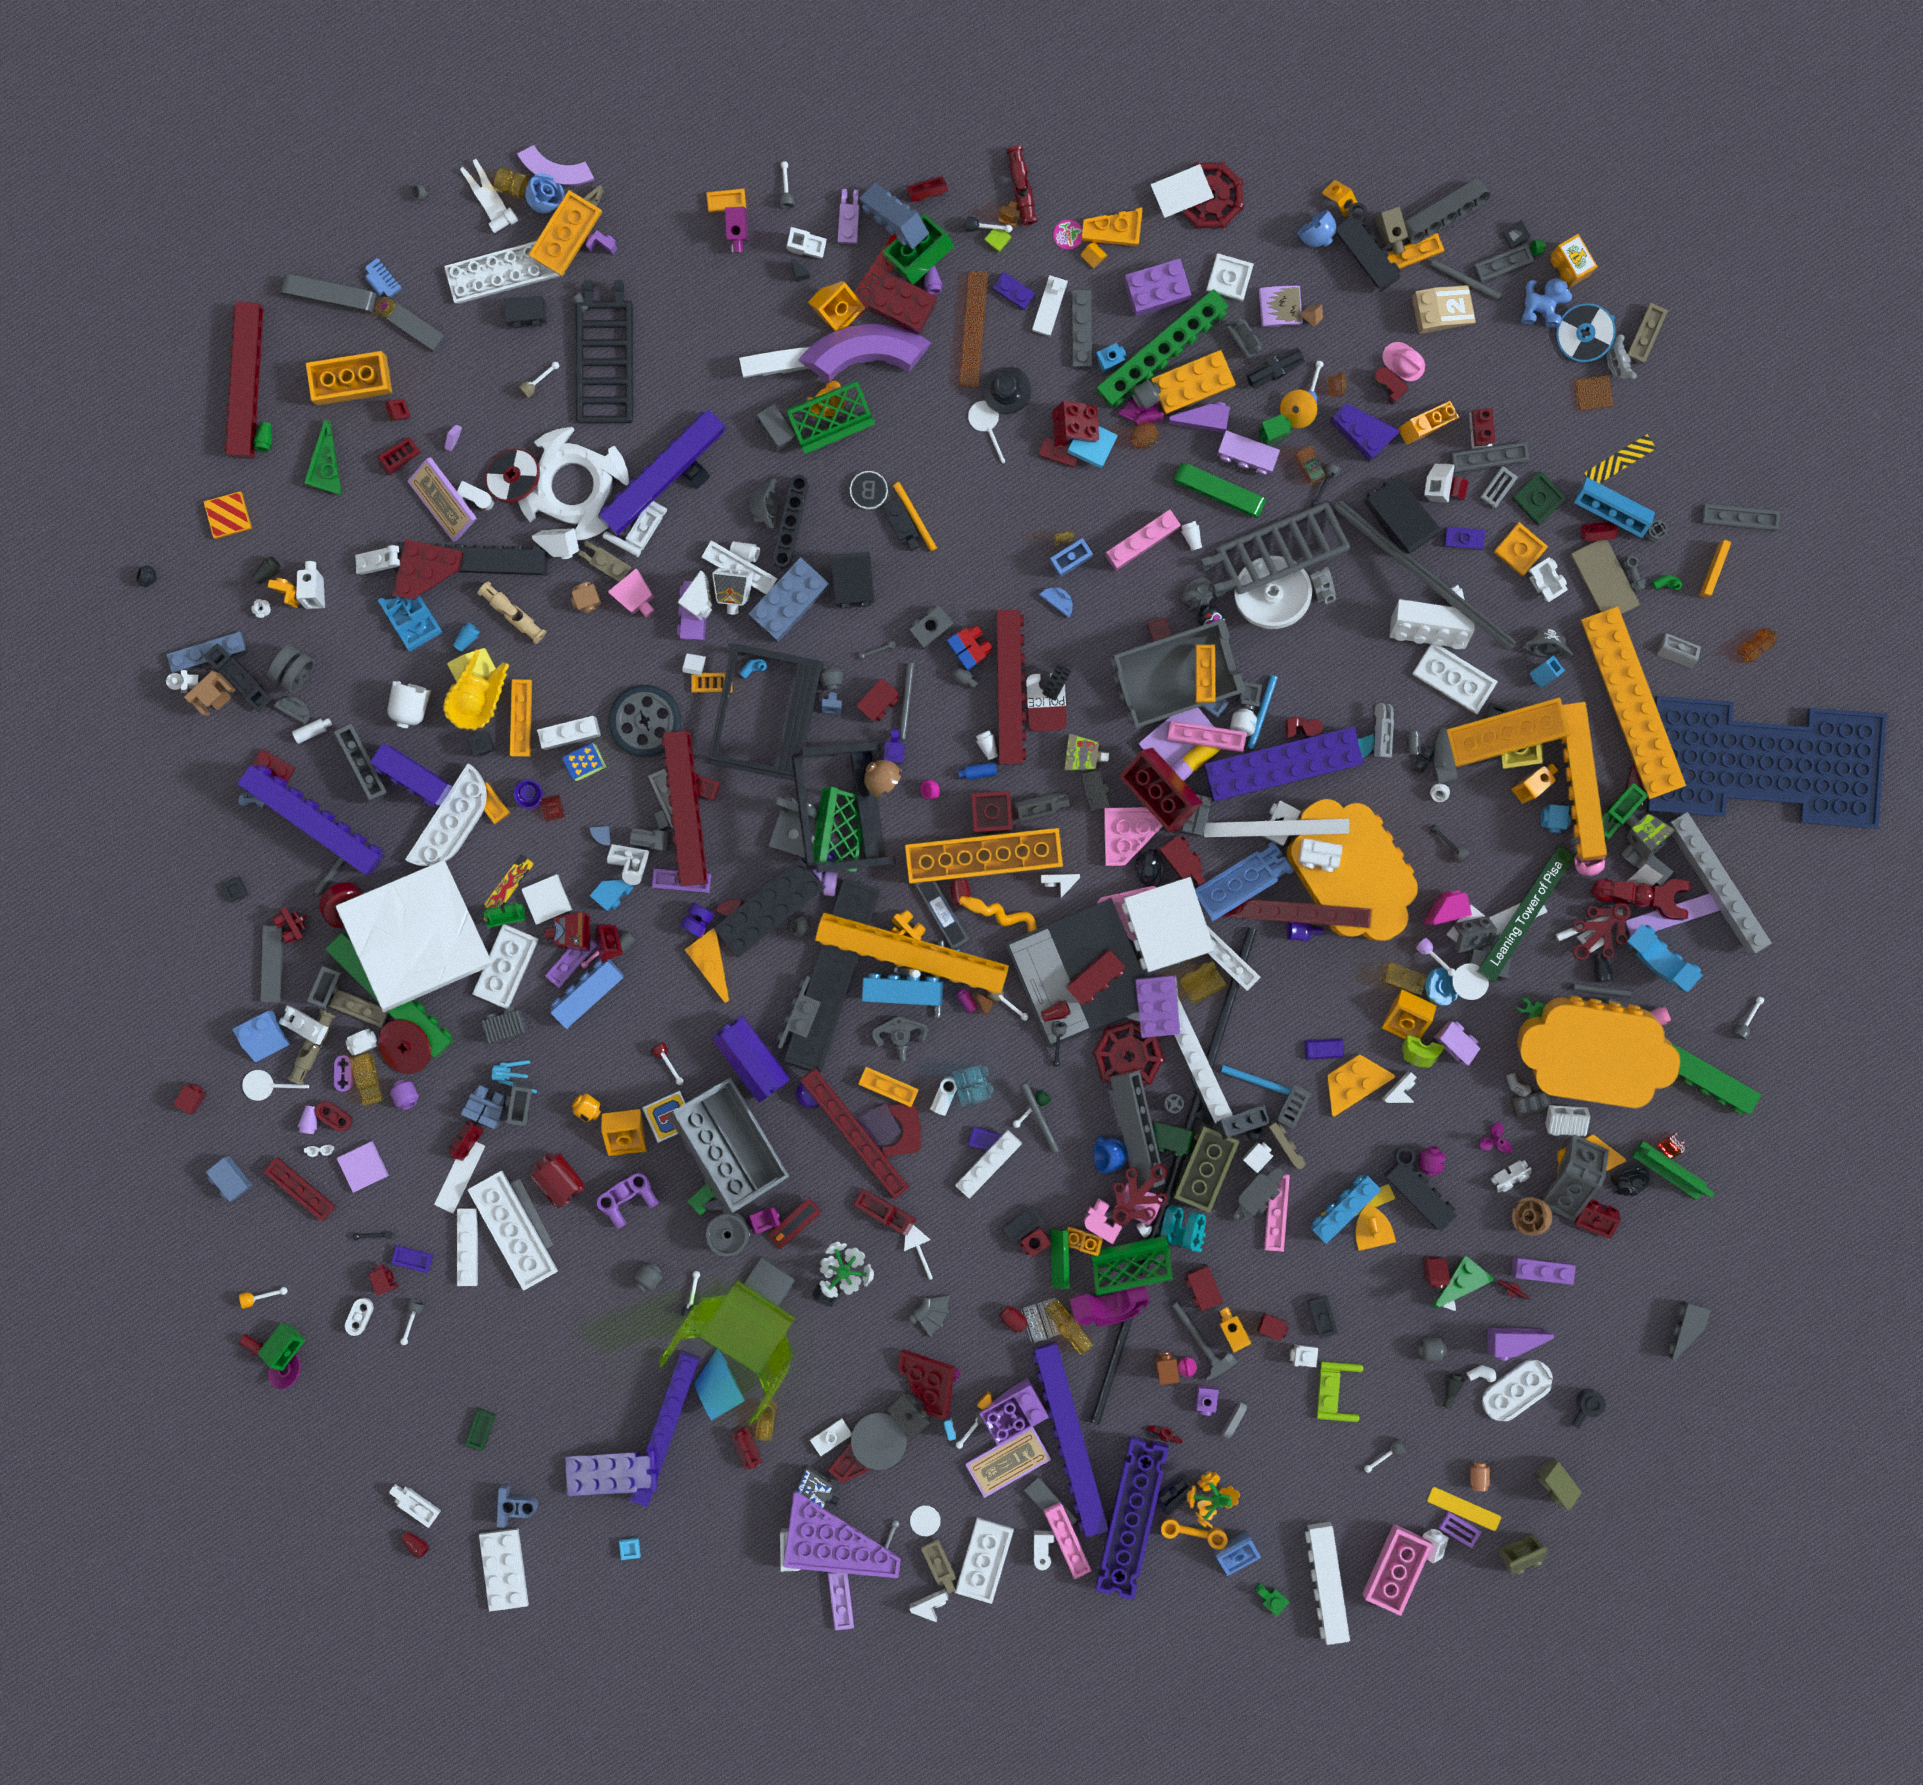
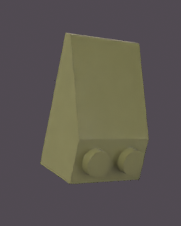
(1523, 1554)

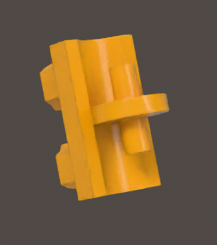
(901, 923)

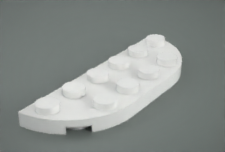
(452, 820)

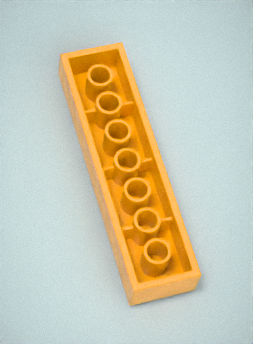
(1583, 784)
(984, 855)

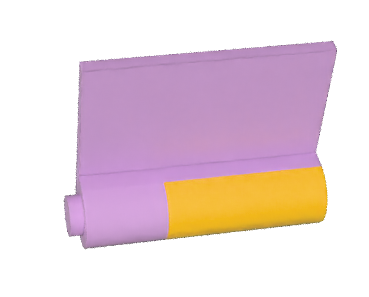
(1180, 756)

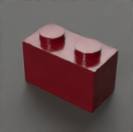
(878, 700)
(1204, 1288)

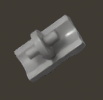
(1323, 586)

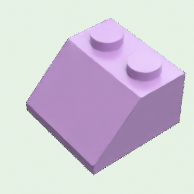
(1457, 1043)

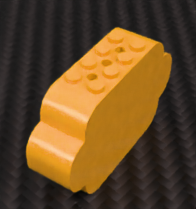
(1368, 872)
(1598, 1052)

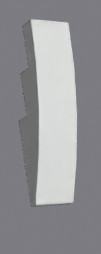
(772, 362)

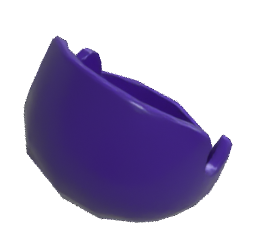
(527, 794)
(804, 1097)

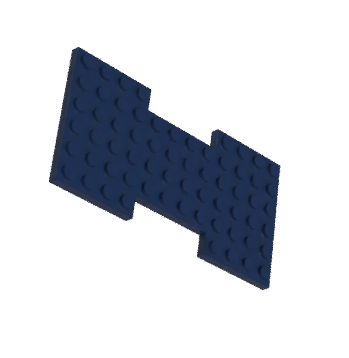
(1825, 767)

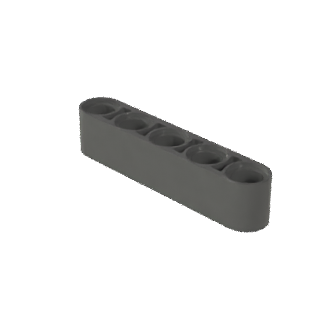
(1446, 211)
(328, 293)

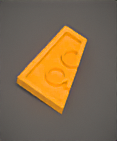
(1114, 229)

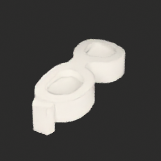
(313, 1151)

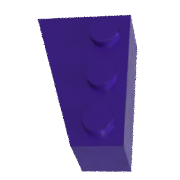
(1363, 431)

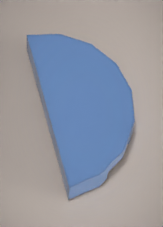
(1058, 599)

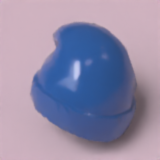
(1109, 1154)

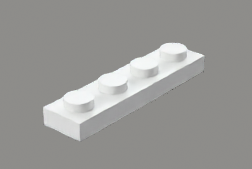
(725, 559)
(1232, 962)
(988, 1164)
(467, 1246)

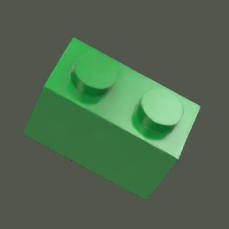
(1274, 430)
(281, 1346)

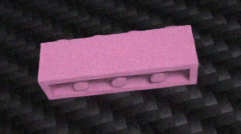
(1142, 540)

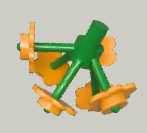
(1207, 1507)

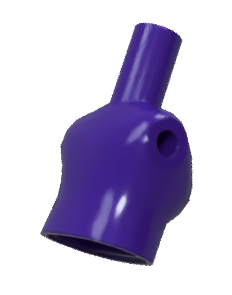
(1302, 931)

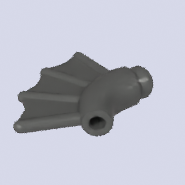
(931, 1313)

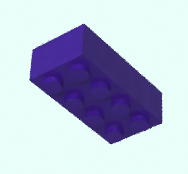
(410, 773)

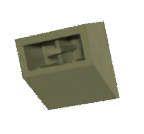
(1562, 1487)

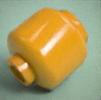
(586, 1107)

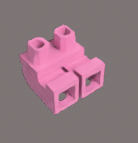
(1096, 1222)

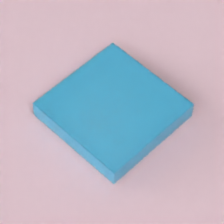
(1094, 452)

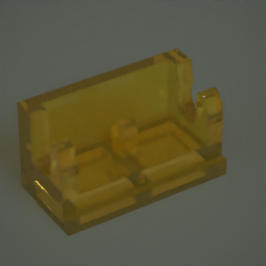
(1404, 978)

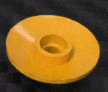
(1306, 405)

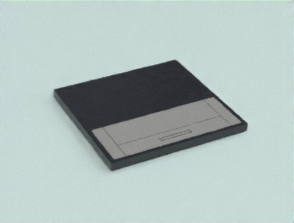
(1060, 952)

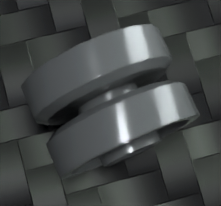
(290, 668)
(739, 1230)

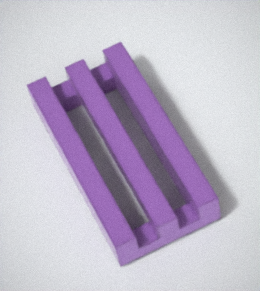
(1446, 1521)

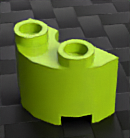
(1419, 1054)

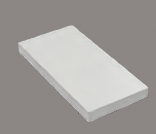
(1454, 678)
(509, 961)
(984, 1560)

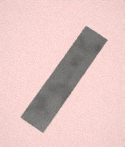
(531, 1212)

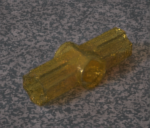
(1068, 1327)

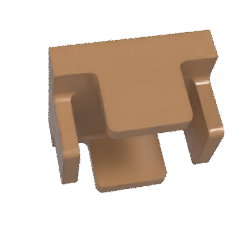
(210, 692)

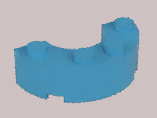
(1661, 961)

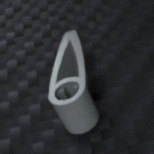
(1443, 759)

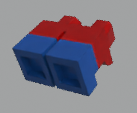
(964, 640)

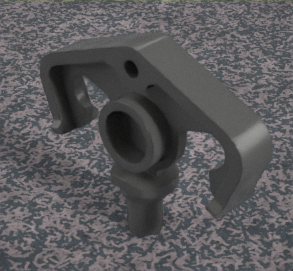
(900, 1033)

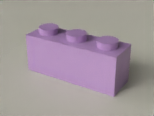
(1247, 453)

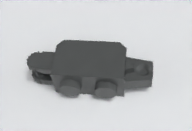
(1258, 1193)

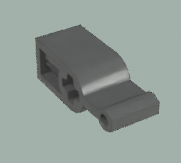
(1635, 858)

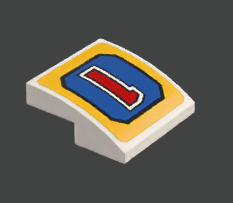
(657, 1113)

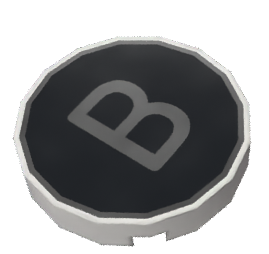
(868, 490)

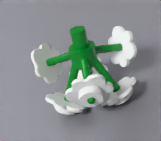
(835, 1266)

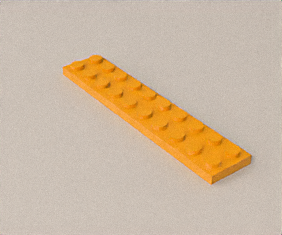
(1633, 702)

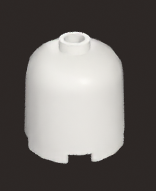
(407, 704)

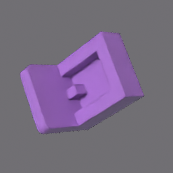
(605, 241)

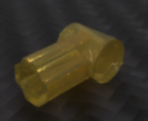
(766, 1424)

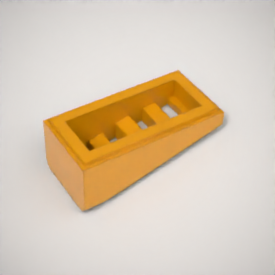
(720, 681)

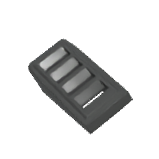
(1286, 1120)

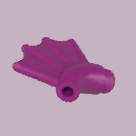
(1139, 415)

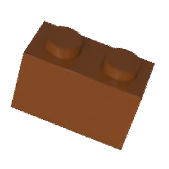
(1166, 1368)

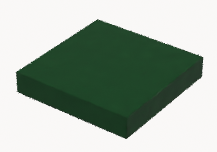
(1539, 498)

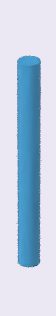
(1262, 711)
(1255, 1080)

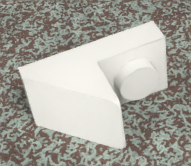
(1065, 881)
(1396, 1093)
(925, 1606)

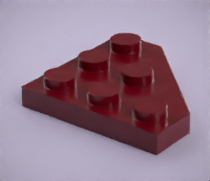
(424, 568)
(929, 1381)

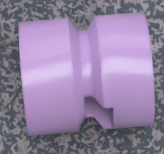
(829, 879)

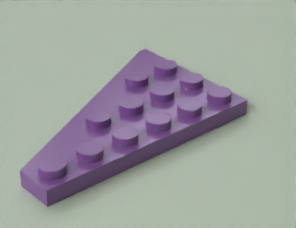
(828, 1544)

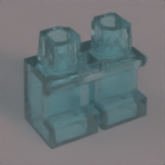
(979, 1088)

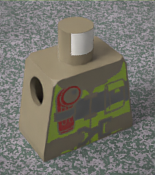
(1083, 754)

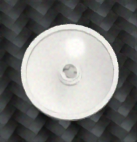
(1277, 602)

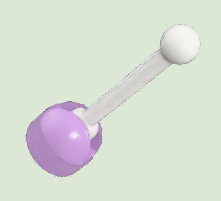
(1425, 947)

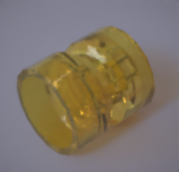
(508, 182)

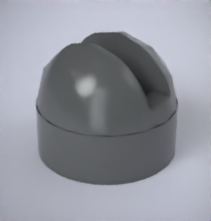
(418, 192)

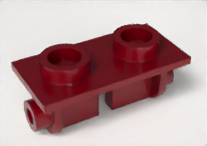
(461, 1148)
(746, 1448)

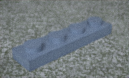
(193, 656)

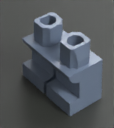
(483, 1109)

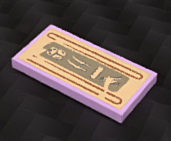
(442, 499)
(1008, 1461)

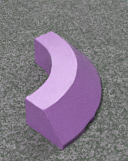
(864, 344)

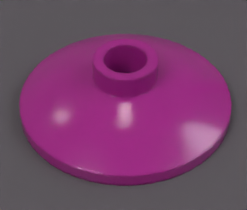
(288, 1376)

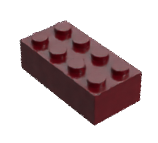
(1160, 789)

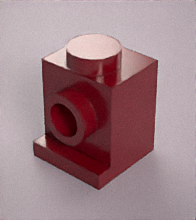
(382, 1279)

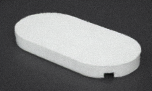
(1517, 1390)

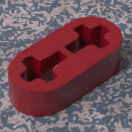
(1599, 531)

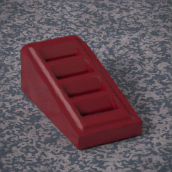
(402, 460)

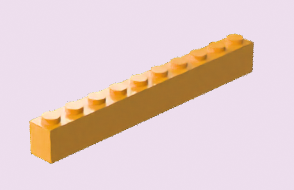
(911, 953)

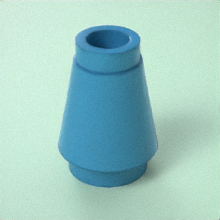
(466, 636)

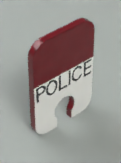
(1044, 712)

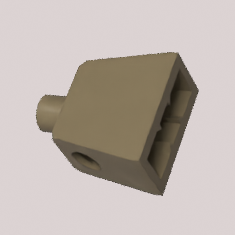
(1390, 222)

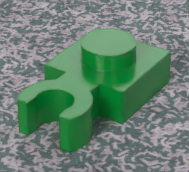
(1534, 1010)

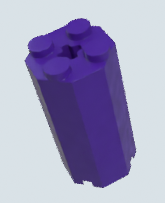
(750, 1058)

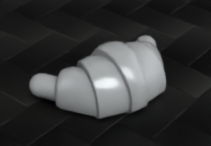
(1619, 361)

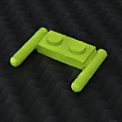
(1329, 1391)

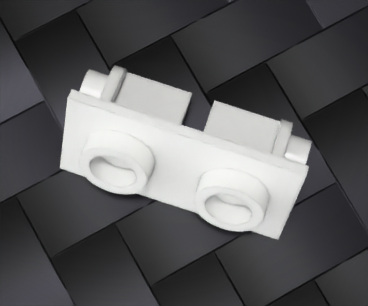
(1518, 1173)

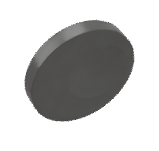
(878, 1441)

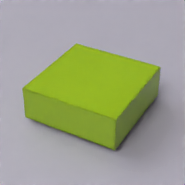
(997, 239)

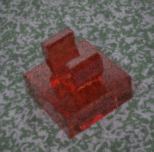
(1672, 1146)

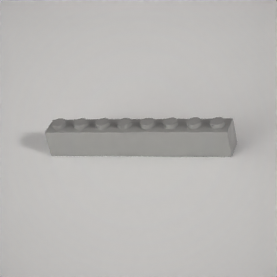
(1718, 884)

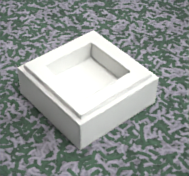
(694, 664)

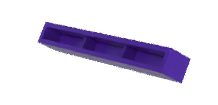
(662, 472)
(668, 1418)

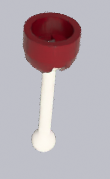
(661, 1051)

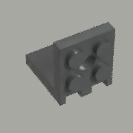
(789, 820)

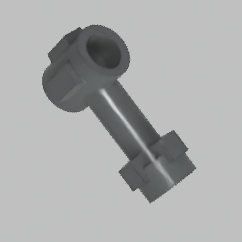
(1630, 563)

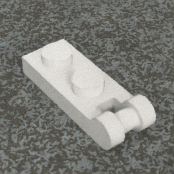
(377, 560)
(303, 1025)

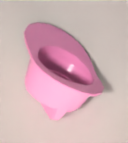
(1403, 361)

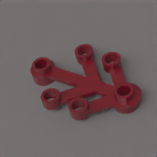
(1603, 929)
(1138, 1197)

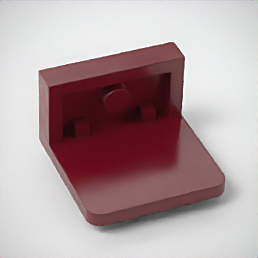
(1075, 422)

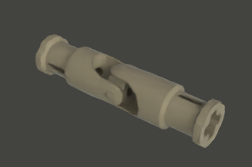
(309, 1051)

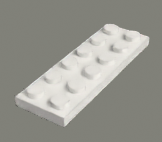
(512, 1230)

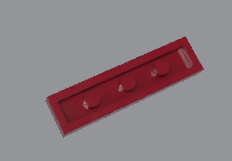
(299, 1189)

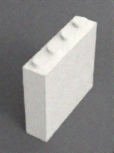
(1167, 925)

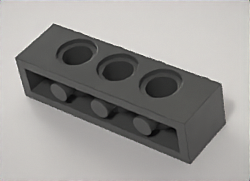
(358, 764)

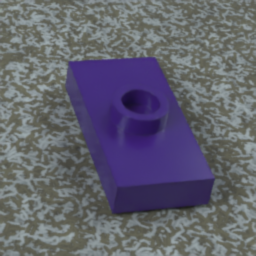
(1464, 538)

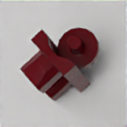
(285, 918)

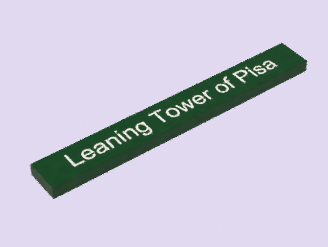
(1525, 913)

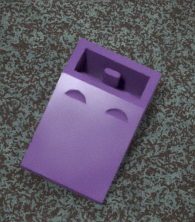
(1014, 1412)

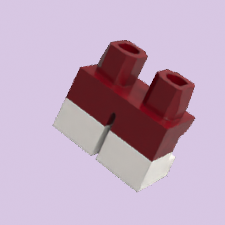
(1482, 428)

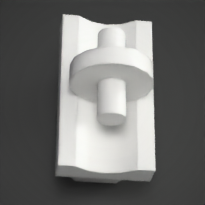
(176, 681)

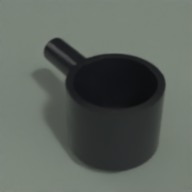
(1589, 1404)

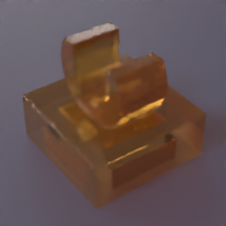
(1009, 214)

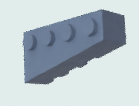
(894, 215)

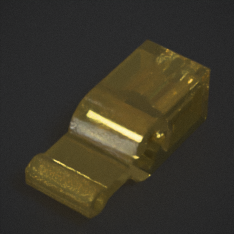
(366, 1078)

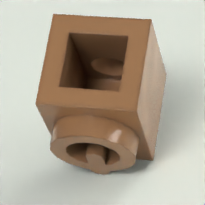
(585, 597)

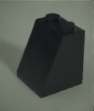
(852, 579)

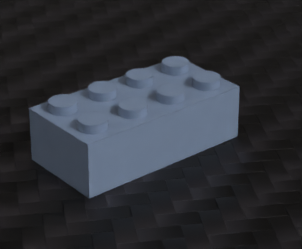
(789, 599)

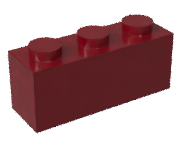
(1095, 977)

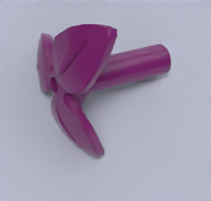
(1496, 1131)

